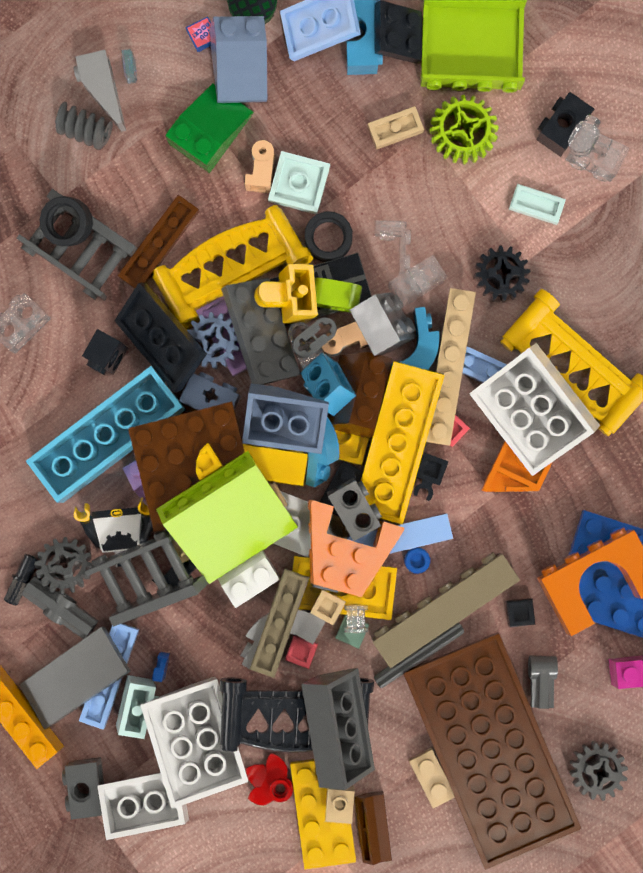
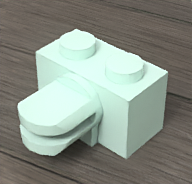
(130, 716)

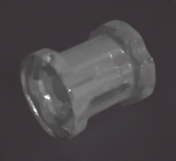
(355, 618)

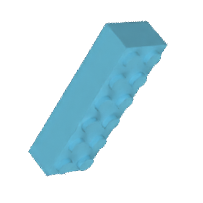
(102, 435)

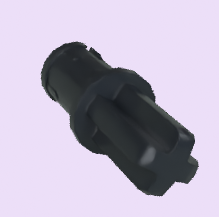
(20, 579)

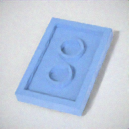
(318, 25)

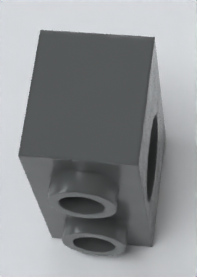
(88, 772)

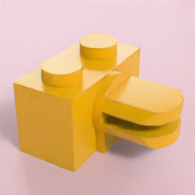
(292, 293)

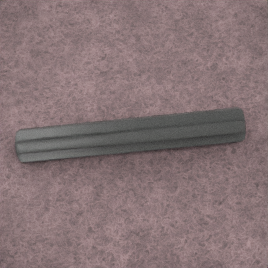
(390, 674)

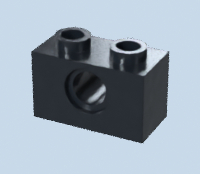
(570, 109)

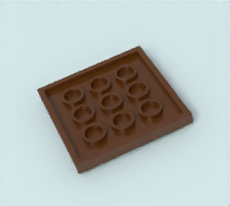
(169, 451)

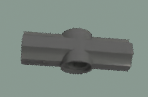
(60, 608)

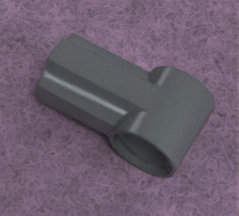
(542, 672)

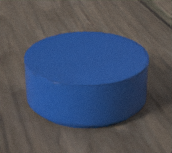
(417, 560)

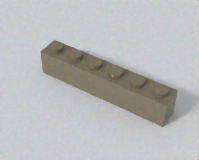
(445, 609)

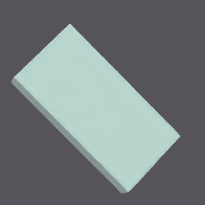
(537, 204)

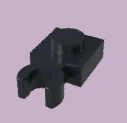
(431, 472)

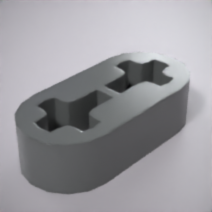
(318, 342)

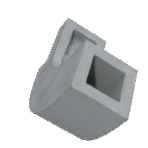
(305, 626)

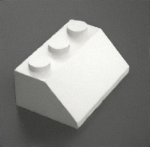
(138, 807)

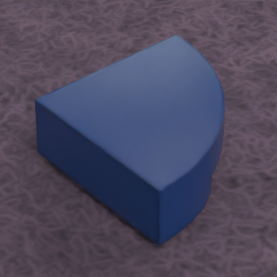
(160, 671)

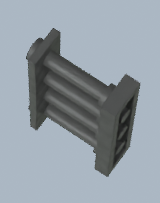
(101, 234)
(146, 602)

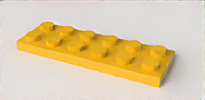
(400, 438)

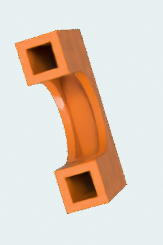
(562, 582)

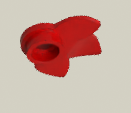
(266, 778)

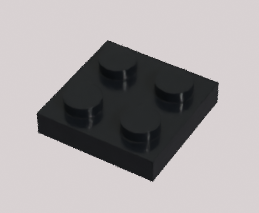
(398, 32)

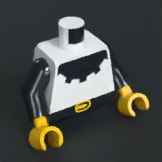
(116, 528)

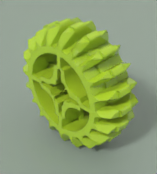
(482, 120)

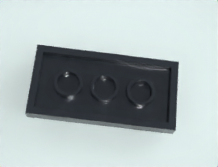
(160, 337)

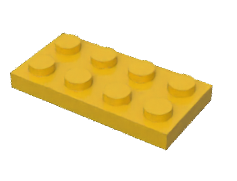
(377, 597)
(321, 841)

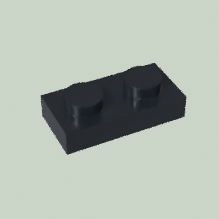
(342, 475)

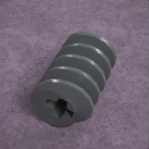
(82, 128)

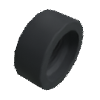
(330, 217)
(47, 226)

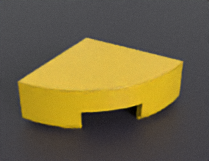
(207, 462)

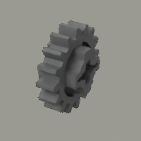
(54, 569)
(599, 760)

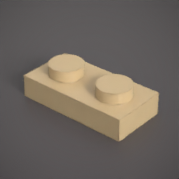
(395, 127)
(431, 777)

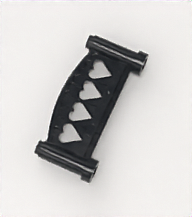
(241, 705)

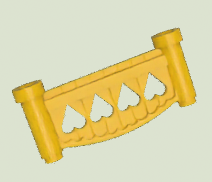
(282, 247)
(623, 393)

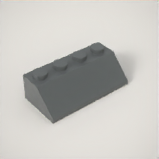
(338, 728)

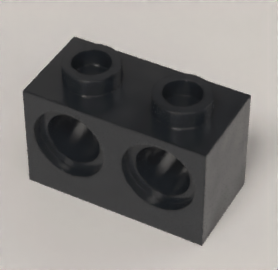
(104, 353)

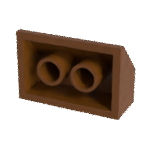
(368, 380)

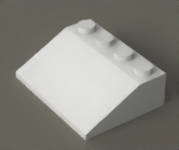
(534, 409)
(187, 743)

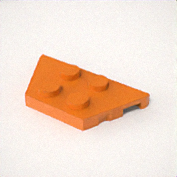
(511, 475)

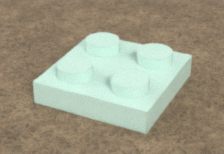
(299, 182)

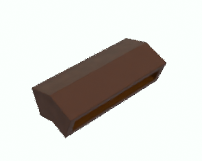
(373, 828)

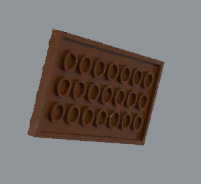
(492, 750)

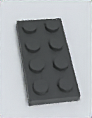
(260, 335)

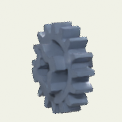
(223, 344)

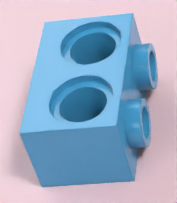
(328, 383)

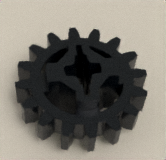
(513, 272)

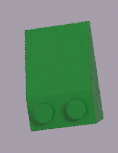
(207, 129)

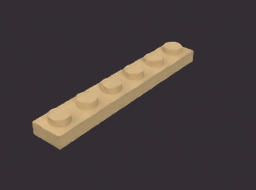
(451, 363)

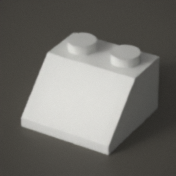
(249, 578)

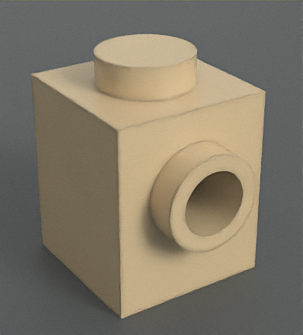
(339, 805)

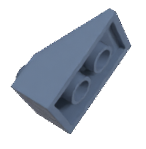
(239, 58)
(284, 419)

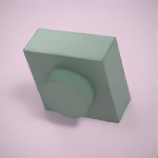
(352, 639)

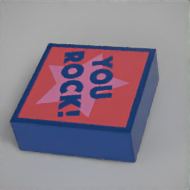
(199, 34)

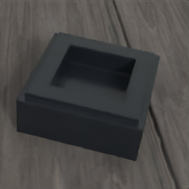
(520, 612)

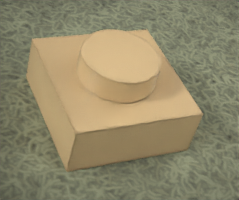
(328, 607)

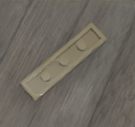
(279, 623)

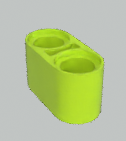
(337, 294)

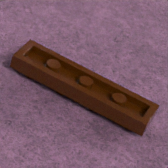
(159, 242)

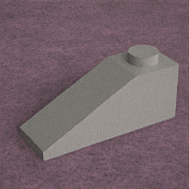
(97, 77)

